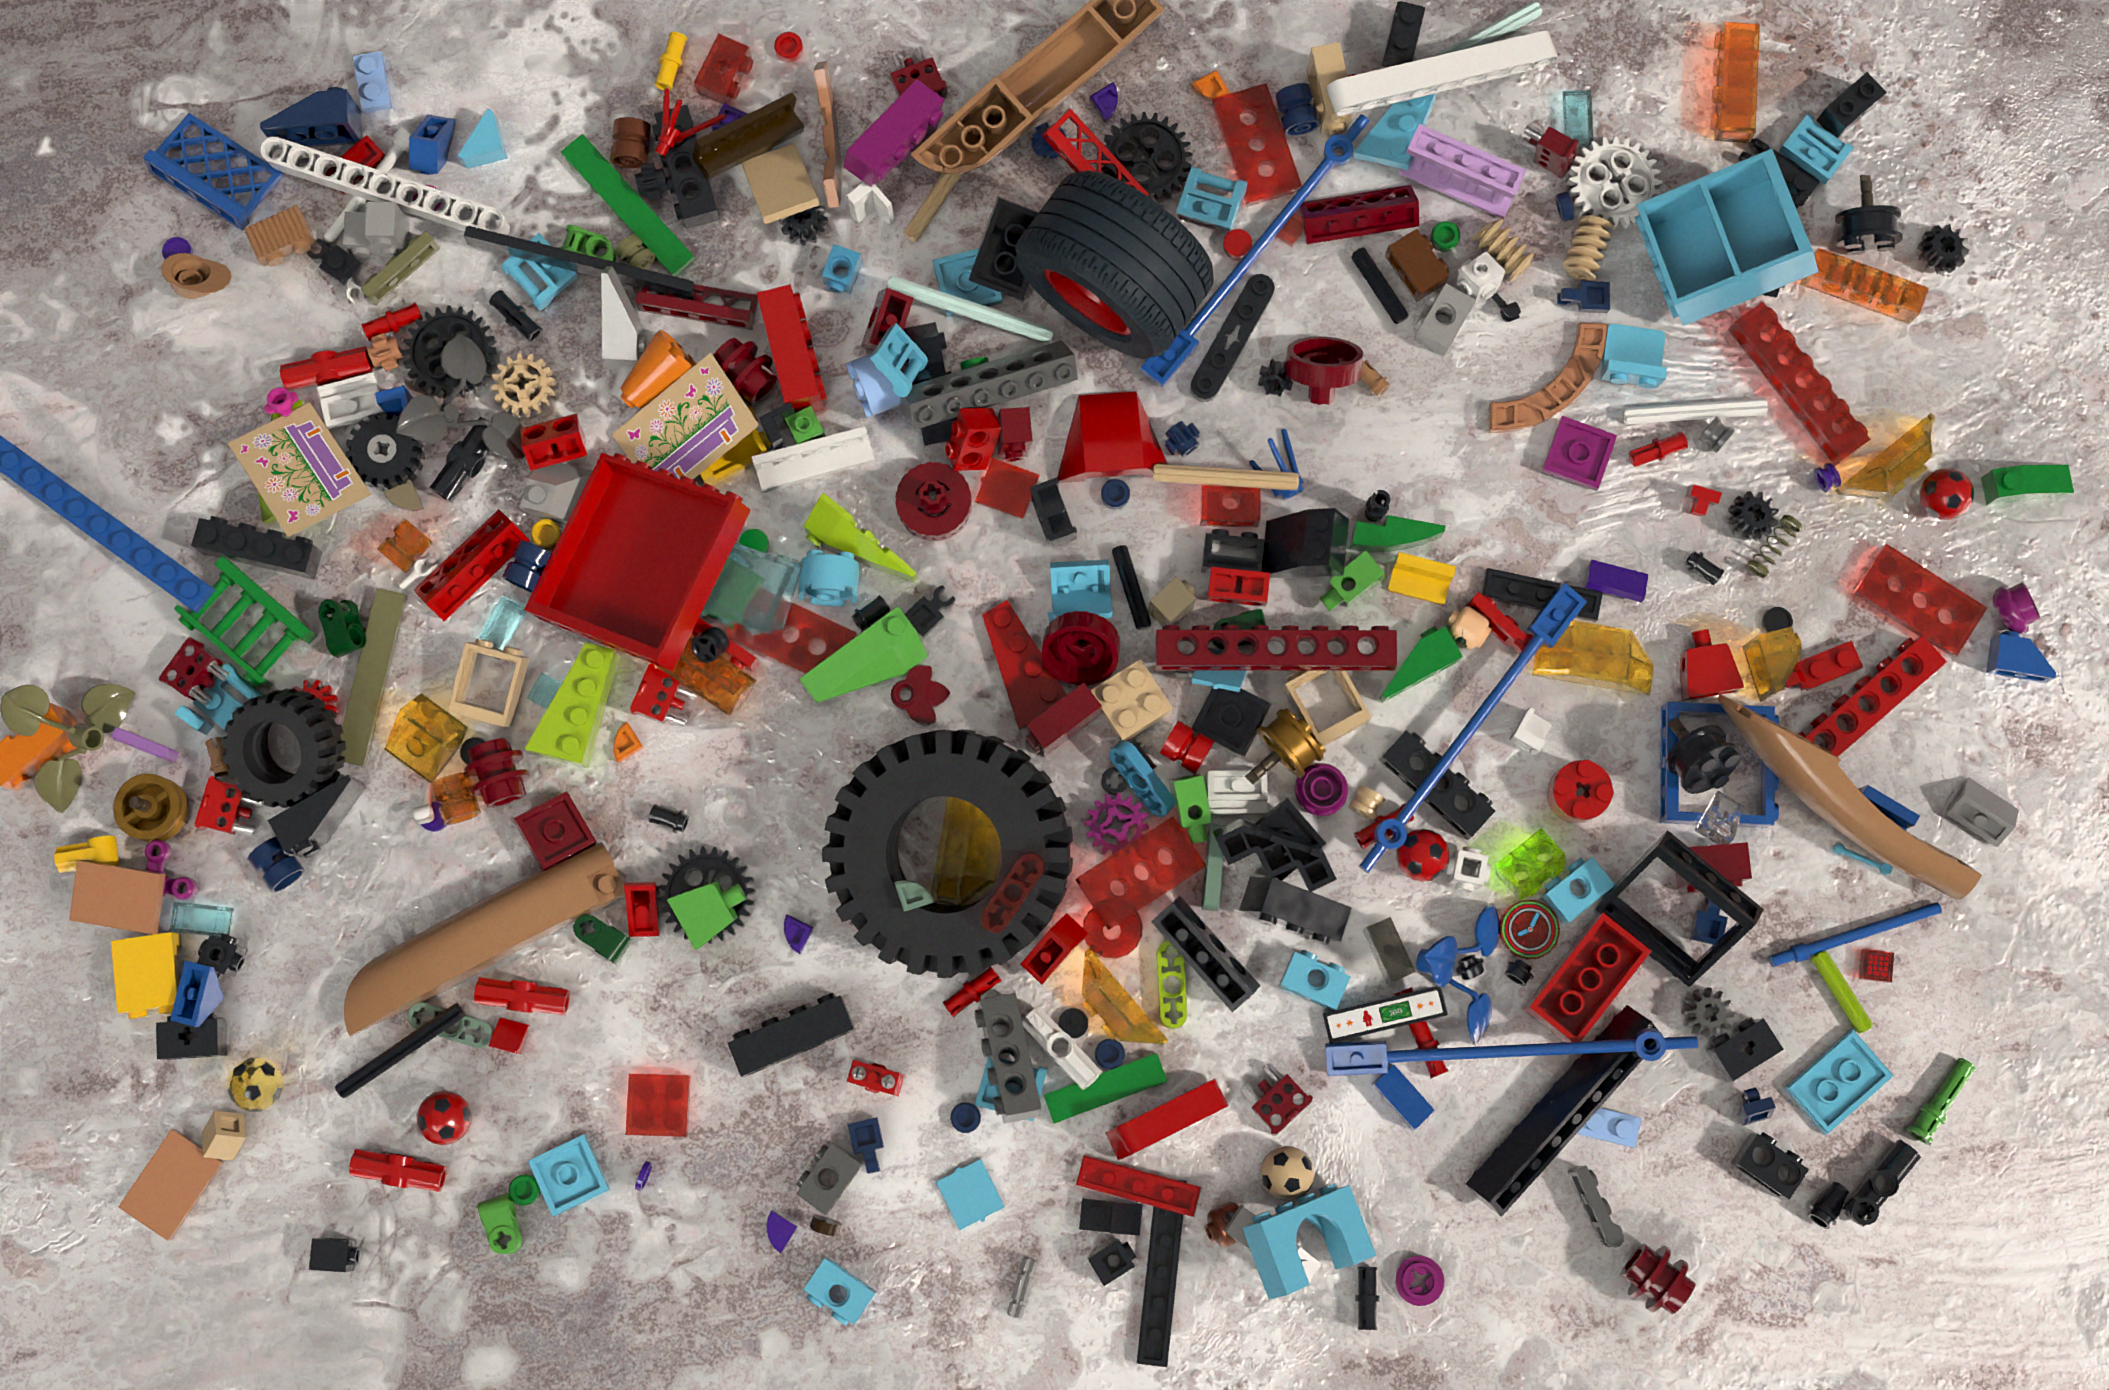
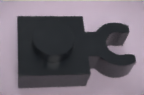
(335, 262)
(926, 614)

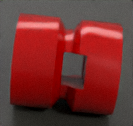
(1186, 747)

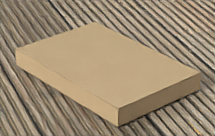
(780, 183)

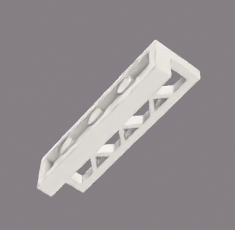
(813, 459)

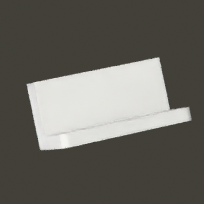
(865, 200)

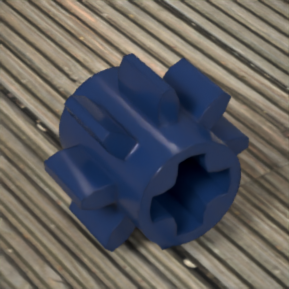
(1040, 146)
(1182, 439)

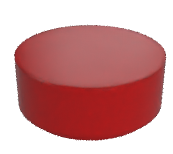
(788, 47)
(1237, 243)

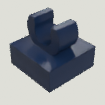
(1755, 1108)

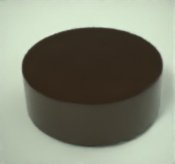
(825, 1225)

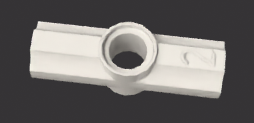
(1074, 1061)

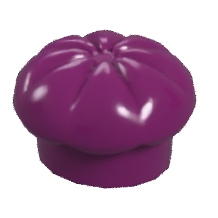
(2015, 607)
(1321, 789)

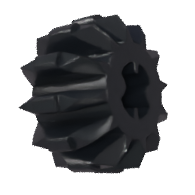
(809, 229)
(1950, 241)
(1743, 518)

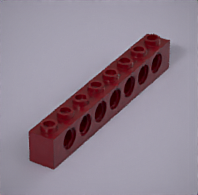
(1261, 659)

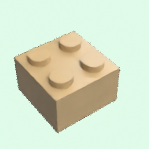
(1132, 701)

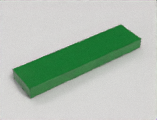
(1106, 1089)

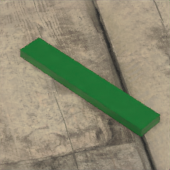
(627, 205)

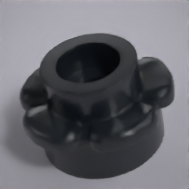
(1470, 967)
(1519, 972)

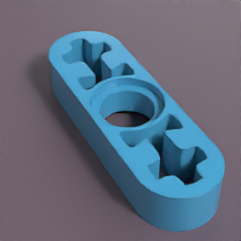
(1130, 765)

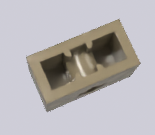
(1172, 602)

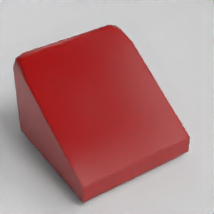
(509, 1036)

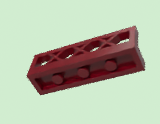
(1360, 216)
(701, 311)

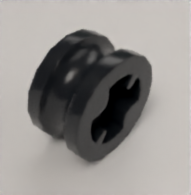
(1107, 775)
(1872, 1214)

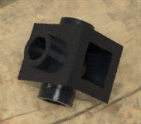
(231, 957)

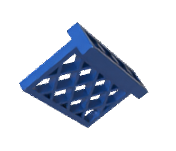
(194, 184)

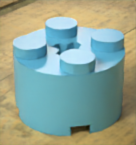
(829, 578)

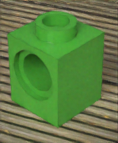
(804, 426)

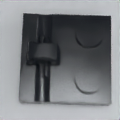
(1231, 718)
(1288, 820)

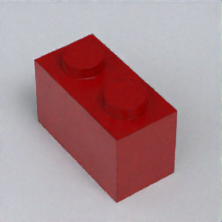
(1054, 948)

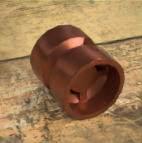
(630, 141)

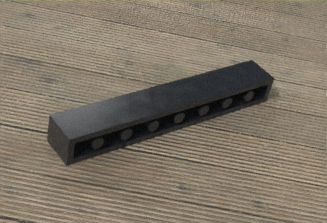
(1558, 1116)

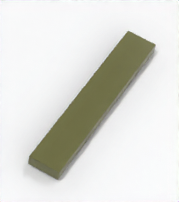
(372, 675)

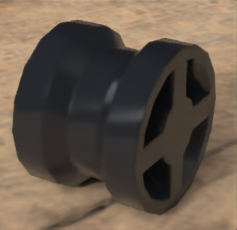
(702, 644)

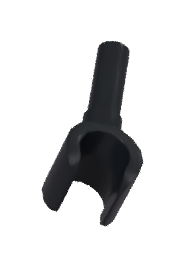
(1508, 312)

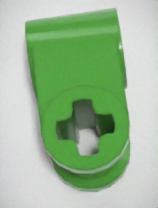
(587, 243)
(499, 1217)

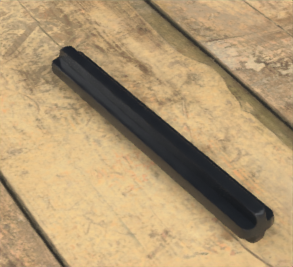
(400, 1050)

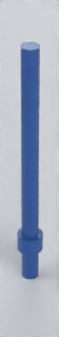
(1801, 951)

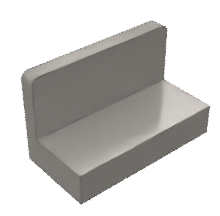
(1983, 812)

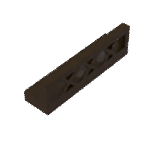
(747, 137)

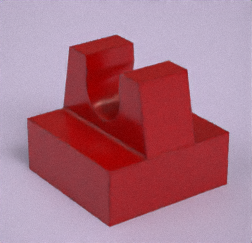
(1702, 498)

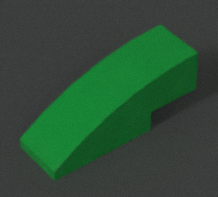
(1394, 535)

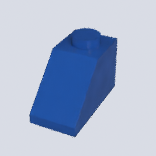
(431, 144)
(2018, 659)

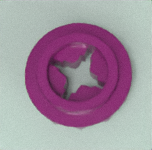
(1434, 1281)

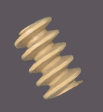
(1586, 247)
(1504, 249)

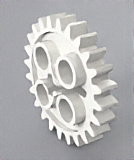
(1591, 192)

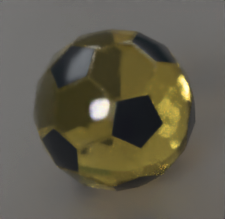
(255, 1084)

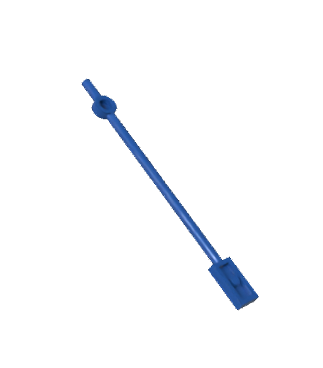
(1163, 367)
(1547, 629)
(1373, 1057)

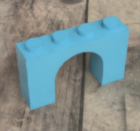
(1274, 1237)

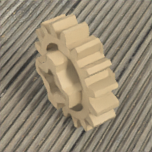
(535, 384)

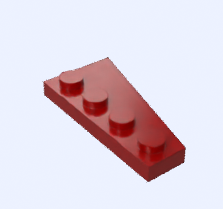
(1025, 677)

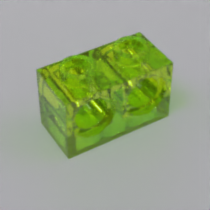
(1525, 860)

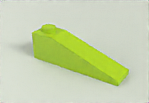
(837, 532)

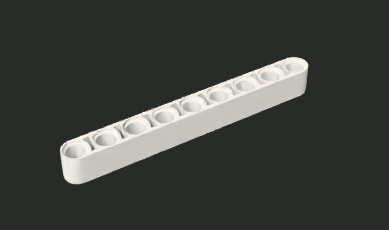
(1441, 73)
(372, 183)

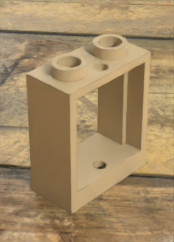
(1324, 67)
(458, 698)
(1341, 728)

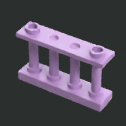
(1463, 171)

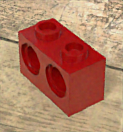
(973, 439)
(553, 442)
(1238, 586)

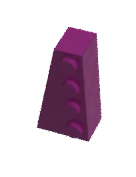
(895, 134)

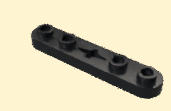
(1218, 361)

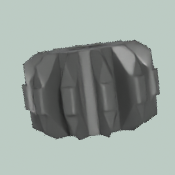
(1716, 1019)

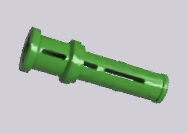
(1935, 1112)

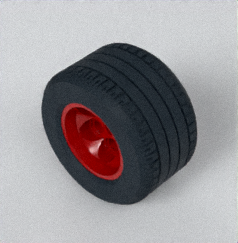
(1115, 264)

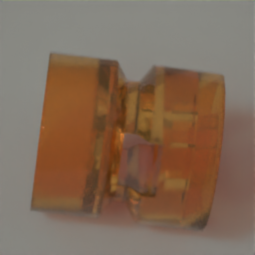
(405, 545)
(456, 799)

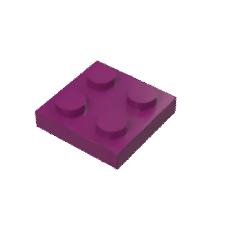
(1579, 453)

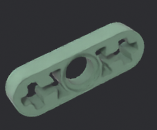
(1212, 872)
(475, 1024)

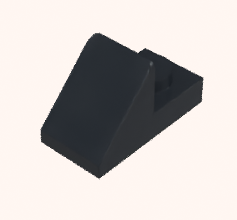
(1110, 1217)

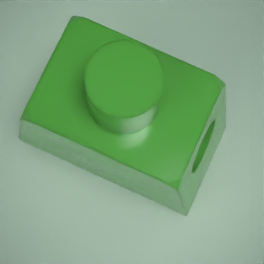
(1361, 571)
(1187, 792)
(706, 910)

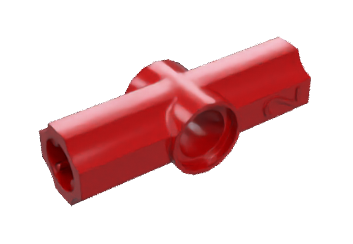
(326, 368)
(521, 996)
(397, 1170)

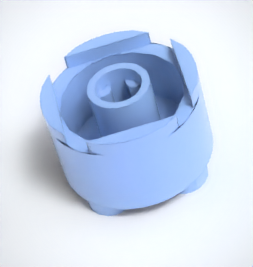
(871, 386)

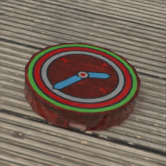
(1529, 929)

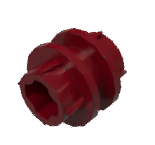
(747, 373)
(497, 773)
(1658, 1279)

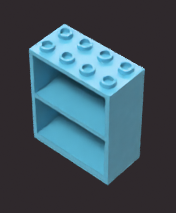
(1725, 238)

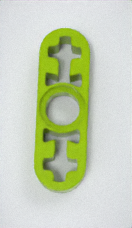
(1180, 1007)

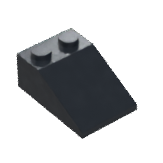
(996, 257)
(1306, 544)
(315, 819)

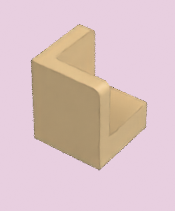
(223, 1135)

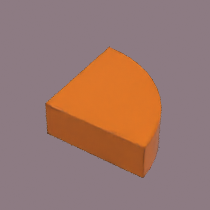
(1210, 86)
(626, 743)

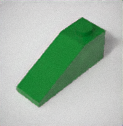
(2026, 483)
(1429, 656)

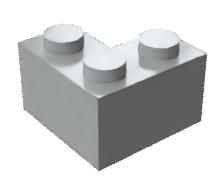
(377, 231)

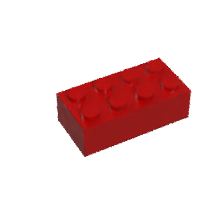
(789, 347)
(1587, 979)

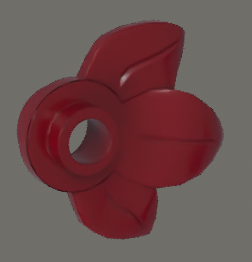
(924, 694)

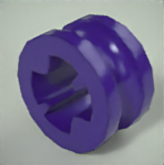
(1827, 477)

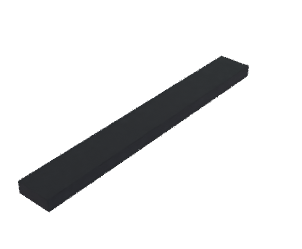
(578, 262)

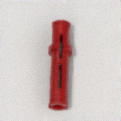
(1425, 1040)

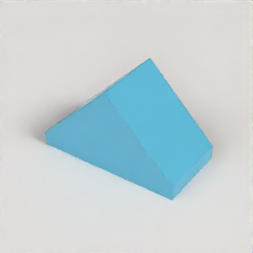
(484, 143)

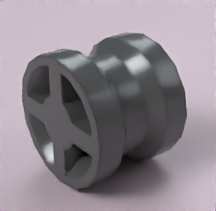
(1716, 434)

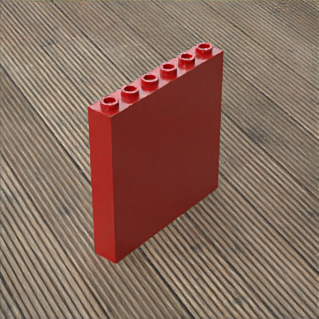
(638, 559)

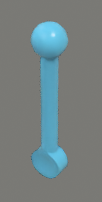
(1884, 868)

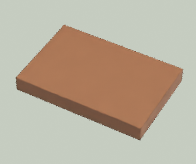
(117, 897)
(170, 1185)

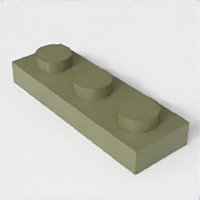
(399, 268)

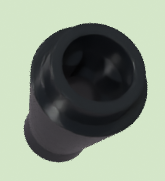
(1827, 1207)

